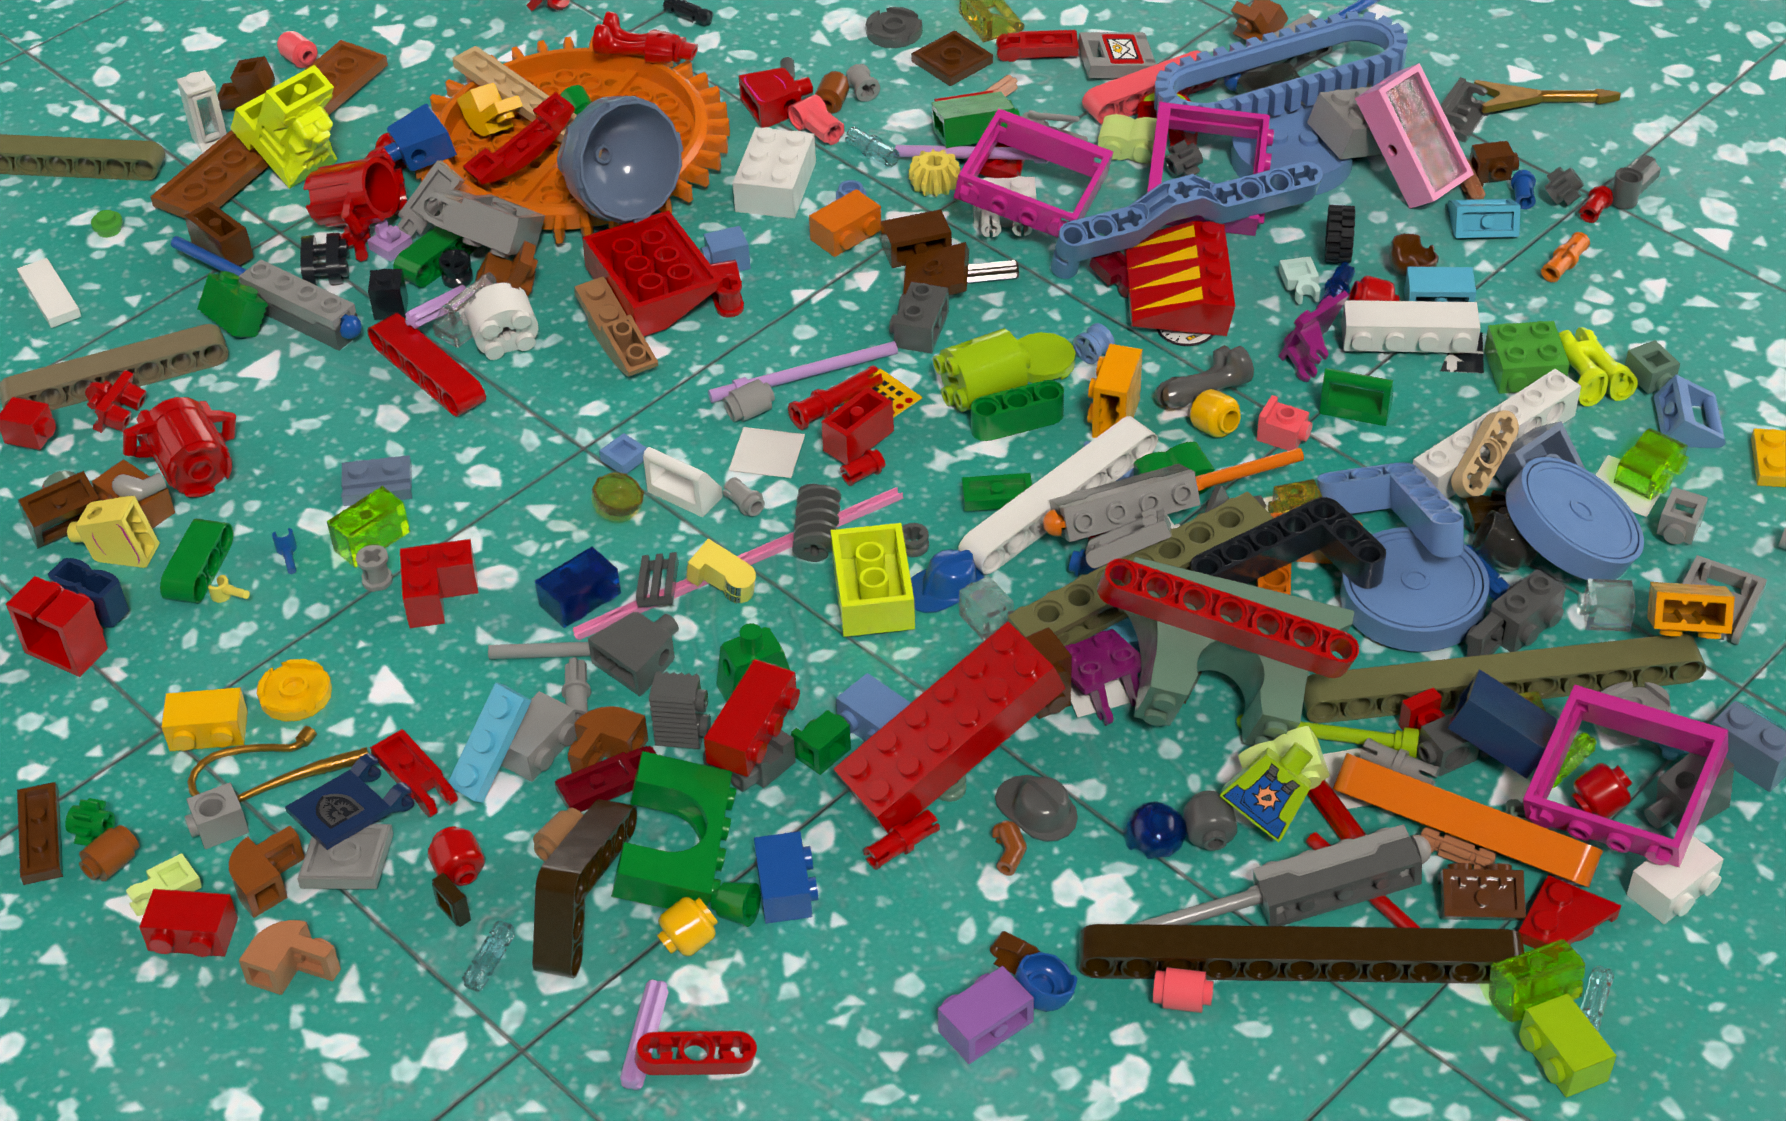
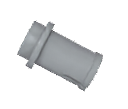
(749, 501)

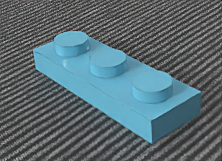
(489, 742)

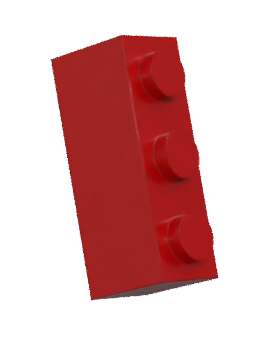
(751, 718)

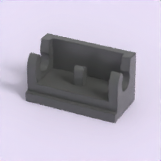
(1463, 109)

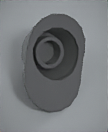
(1038, 806)

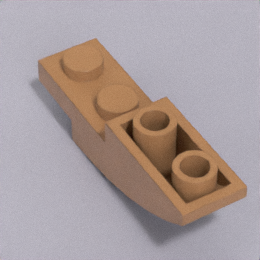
(613, 328)

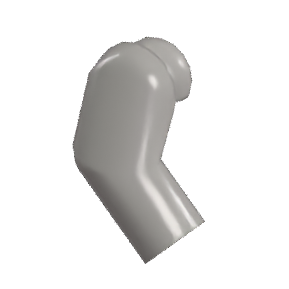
(131, 486)

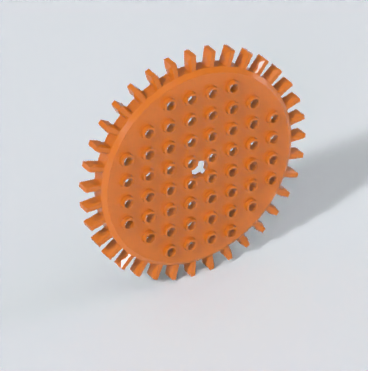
(540, 184)

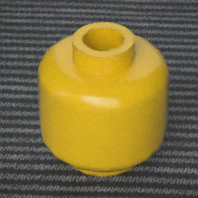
(1215, 413)
(687, 926)

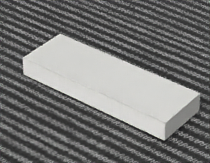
(49, 292)

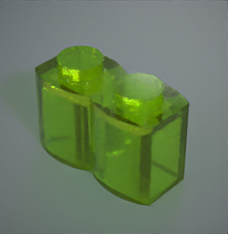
(1651, 464)

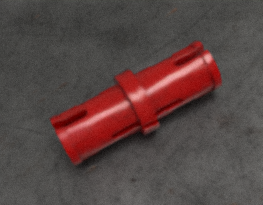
(901, 839)

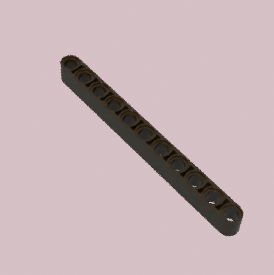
(1297, 952)

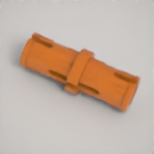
(1565, 257)

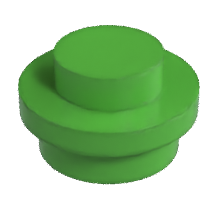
(107, 223)

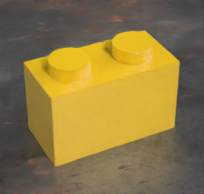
(204, 719)

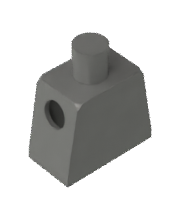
(634, 649)
(1676, 789)

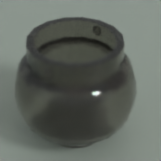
(1502, 543)

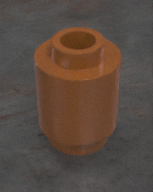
(833, 90)
(108, 853)

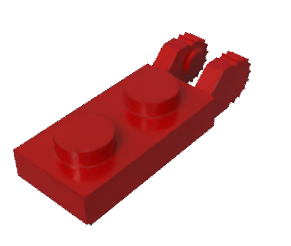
(1037, 44)
(411, 765)

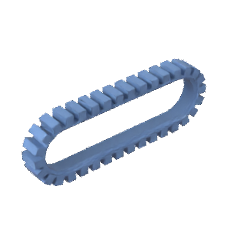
(1289, 45)

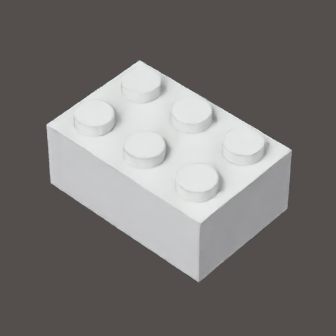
(774, 172)

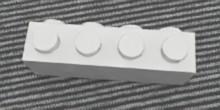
(1410, 326)

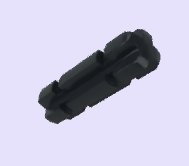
(689, 11)

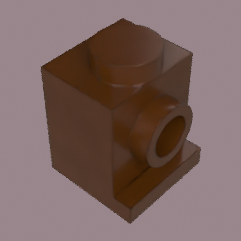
(1494, 161)

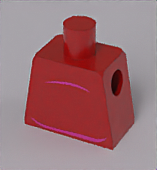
(771, 93)

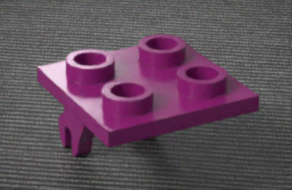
(1307, 336)
(1101, 661)

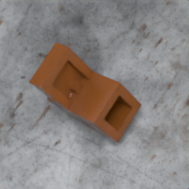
(1258, 19)
(517, 272)
(605, 734)
(259, 867)

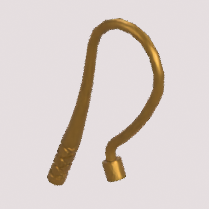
(304, 738)

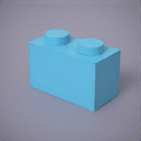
(1440, 284)

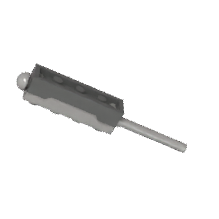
(1322, 879)

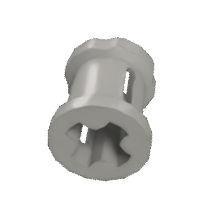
(865, 86)
(373, 561)

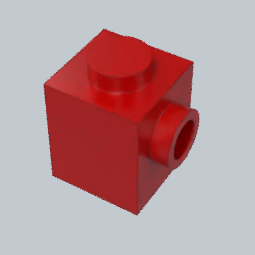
(26, 423)

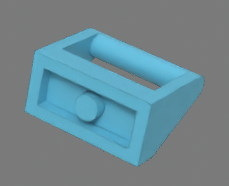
(1484, 218)

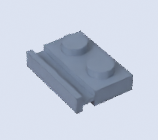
(366, 476)

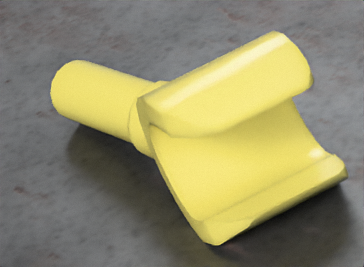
(224, 590)

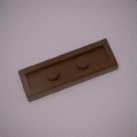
(39, 833)

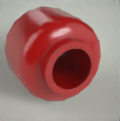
(1373, 289)
(1602, 790)
(456, 855)

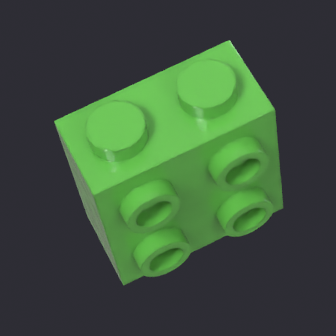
(1523, 353)

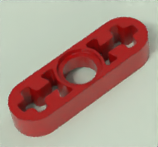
(707, 1040)

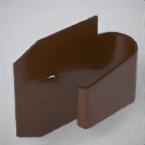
(1010, 951)

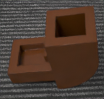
(249, 80)

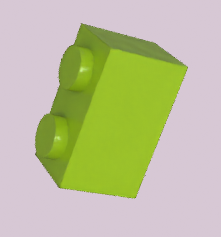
(1567, 1045)

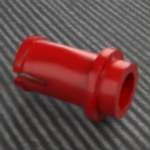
(1599, 199)
(862, 467)

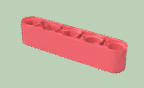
(1123, 93)

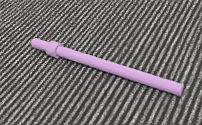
(964, 152)
(810, 369)

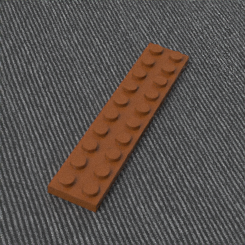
(229, 163)

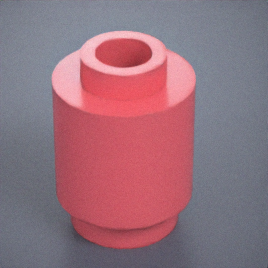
(297, 49)
(1182, 990)

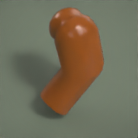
(1014, 844)

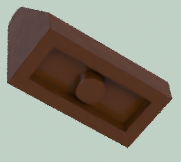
(55, 505)

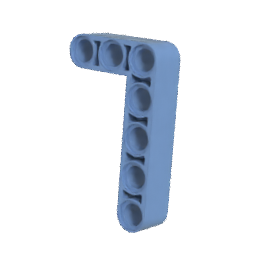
(1407, 494)

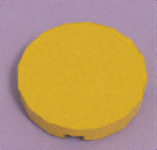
(294, 690)

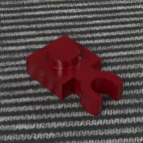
(1112, 270)

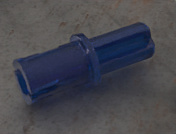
(1340, 281)

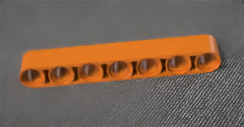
(1468, 820)

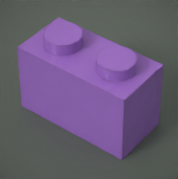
(985, 1014)

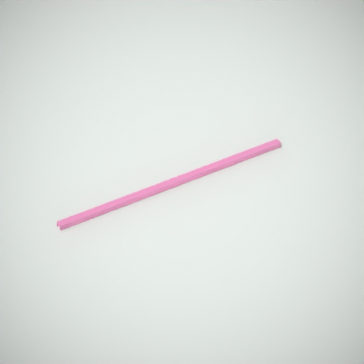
(751, 557)

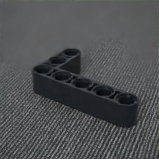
(1290, 536)

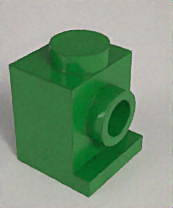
(822, 741)

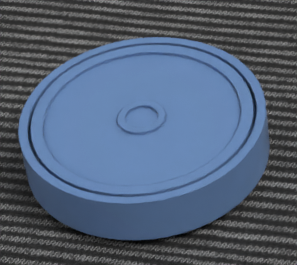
(1293, 143)
(1574, 519)
(1422, 597)

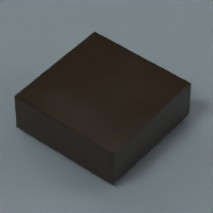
(451, 900)

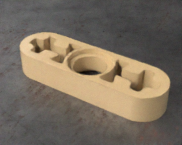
(1498, 449)

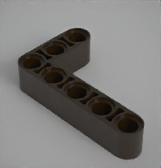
(568, 879)

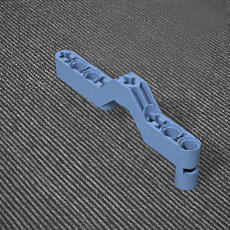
(1179, 200)

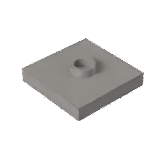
(350, 864)

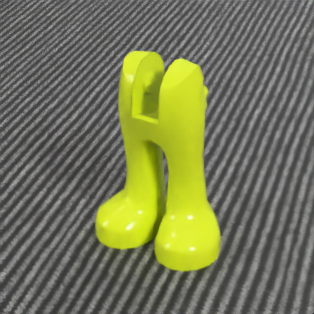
(1596, 368)

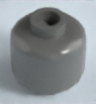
(1209, 821)

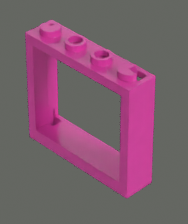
(1213, 122)
(1042, 143)
(1641, 722)

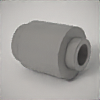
(749, 400)

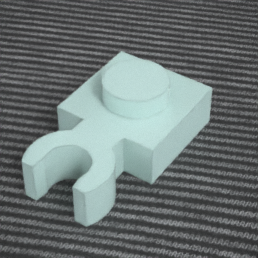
(1301, 276)

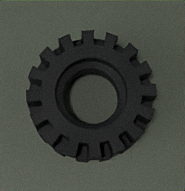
(1340, 233)

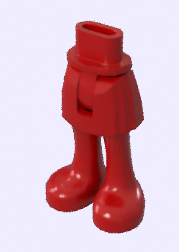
(655, 45)

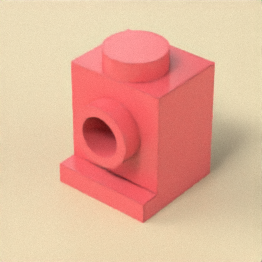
(1283, 425)

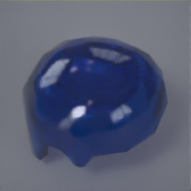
(1155, 830)

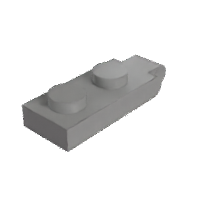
(439, 179)

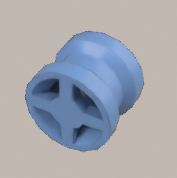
(1093, 343)

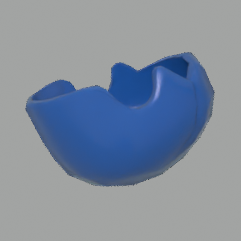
(1046, 980)

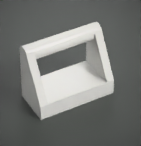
(680, 483)

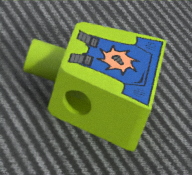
(1270, 789)

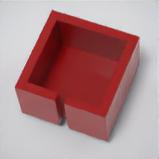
(57, 625)

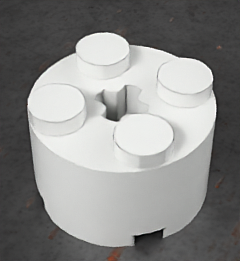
(501, 320)

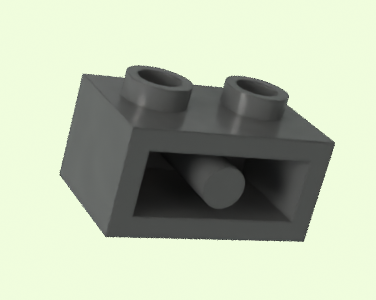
(920, 317)

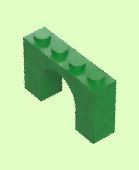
(699, 797)

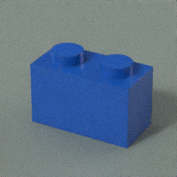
(784, 877)

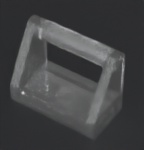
(451, 321)

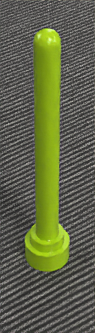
(1404, 739)

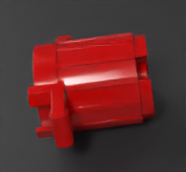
(355, 192)
(184, 443)

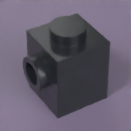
(387, 293)

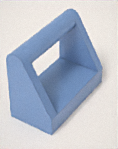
(1677, 418)

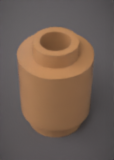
(554, 832)

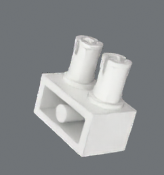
(991, 221)

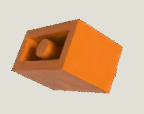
(845, 222)

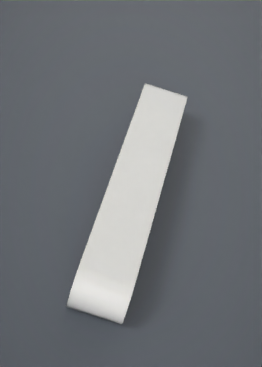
(1021, 519)

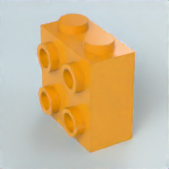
(1115, 388)
(1690, 608)

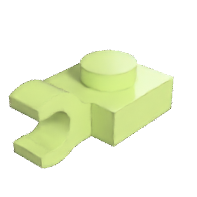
(169, 875)

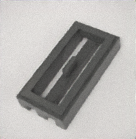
(644, 576)

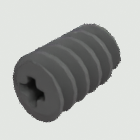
(814, 520)

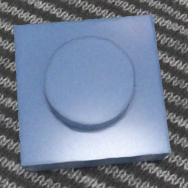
(623, 453)

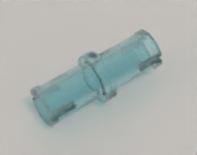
(872, 146)

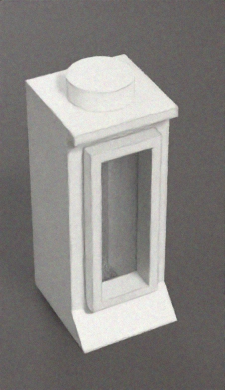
(202, 109)

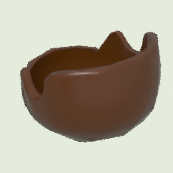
(1408, 252)

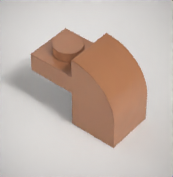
(282, 951)

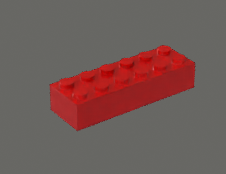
(950, 728)

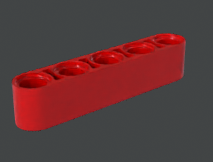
(426, 365)

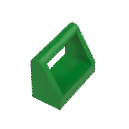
(1355, 402)

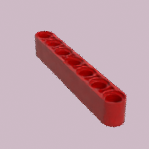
(1245, 615)

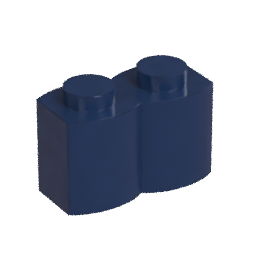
(98, 585)

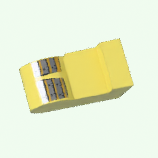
(722, 571)

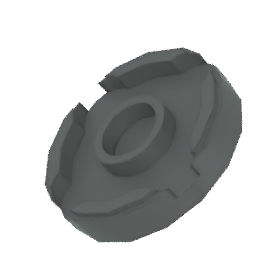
(894, 28)

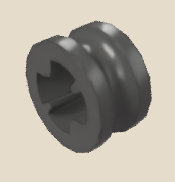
(912, 532)

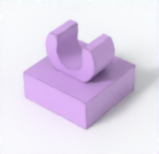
(388, 241)

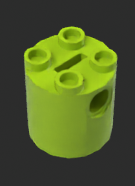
(981, 368)

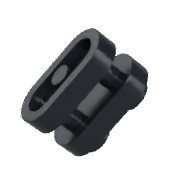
(334, 249)

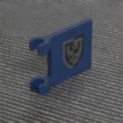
(348, 804)

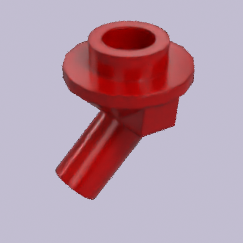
(357, 242)

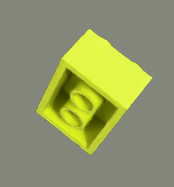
(872, 579)

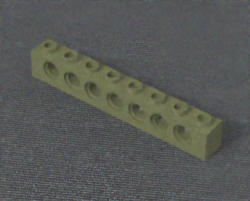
(1078, 611)

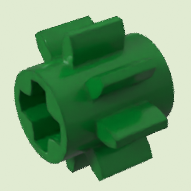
(88, 820)

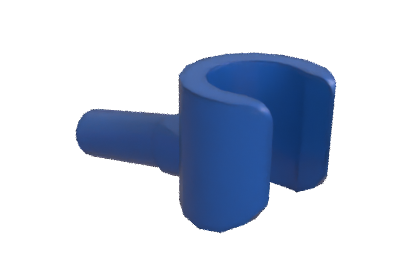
(286, 546)

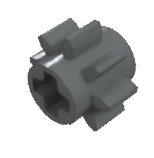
(1183, 159)
(1564, 185)

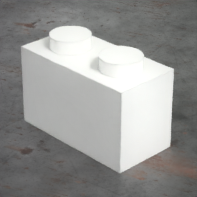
(1673, 890)

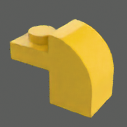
(487, 111)

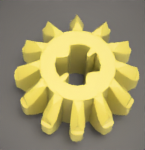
(934, 172)

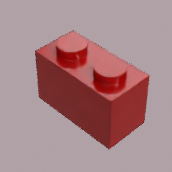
(857, 425)
(188, 922)

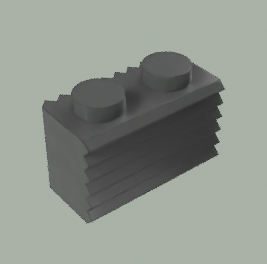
(679, 710)

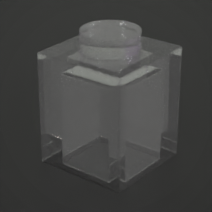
(1607, 605)
(984, 606)

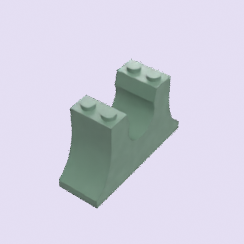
(1174, 657)

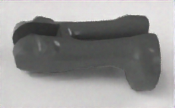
(1228, 370)

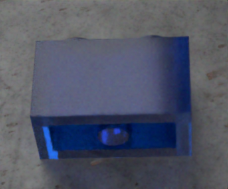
(578, 587)

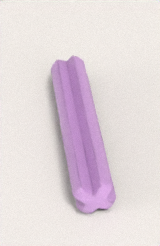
(429, 310)
(646, 1021)

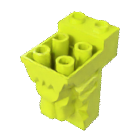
(290, 126)

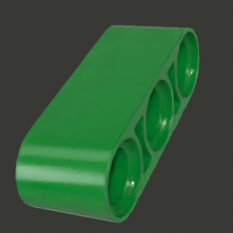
(422, 257)
(1017, 410)
(196, 561)

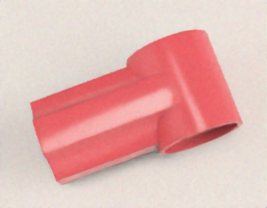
(813, 115)

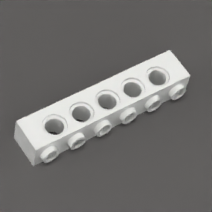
(1541, 403)

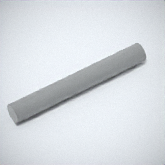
(538, 650)

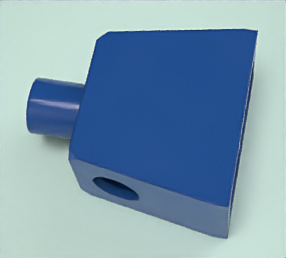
(419, 139)

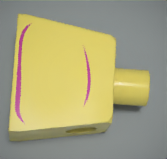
(115, 532)

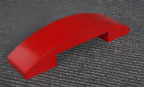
(526, 145)

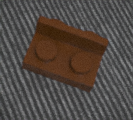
(1482, 892)

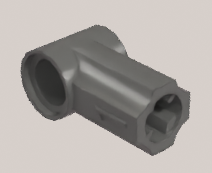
(1633, 180)

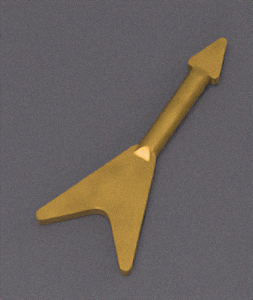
(1514, 96)

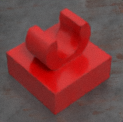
(1421, 709)

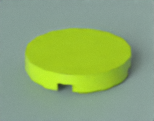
(1049, 356)

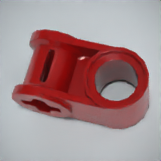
(728, 298)

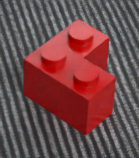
(435, 574)

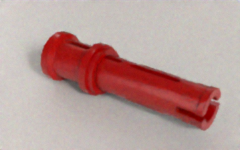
(823, 402)

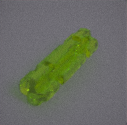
(1581, 748)

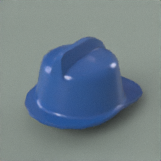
(941, 581)

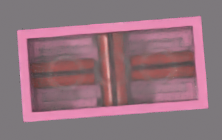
(1414, 136)

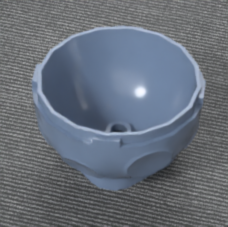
(636, 161)

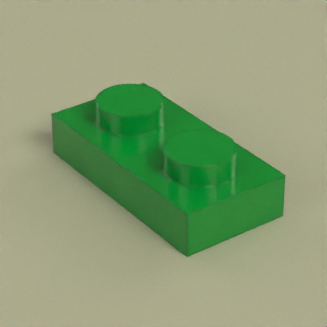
(993, 490)

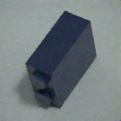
(1502, 723)

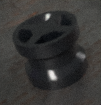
(456, 268)

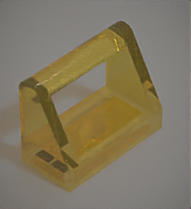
(987, 24)

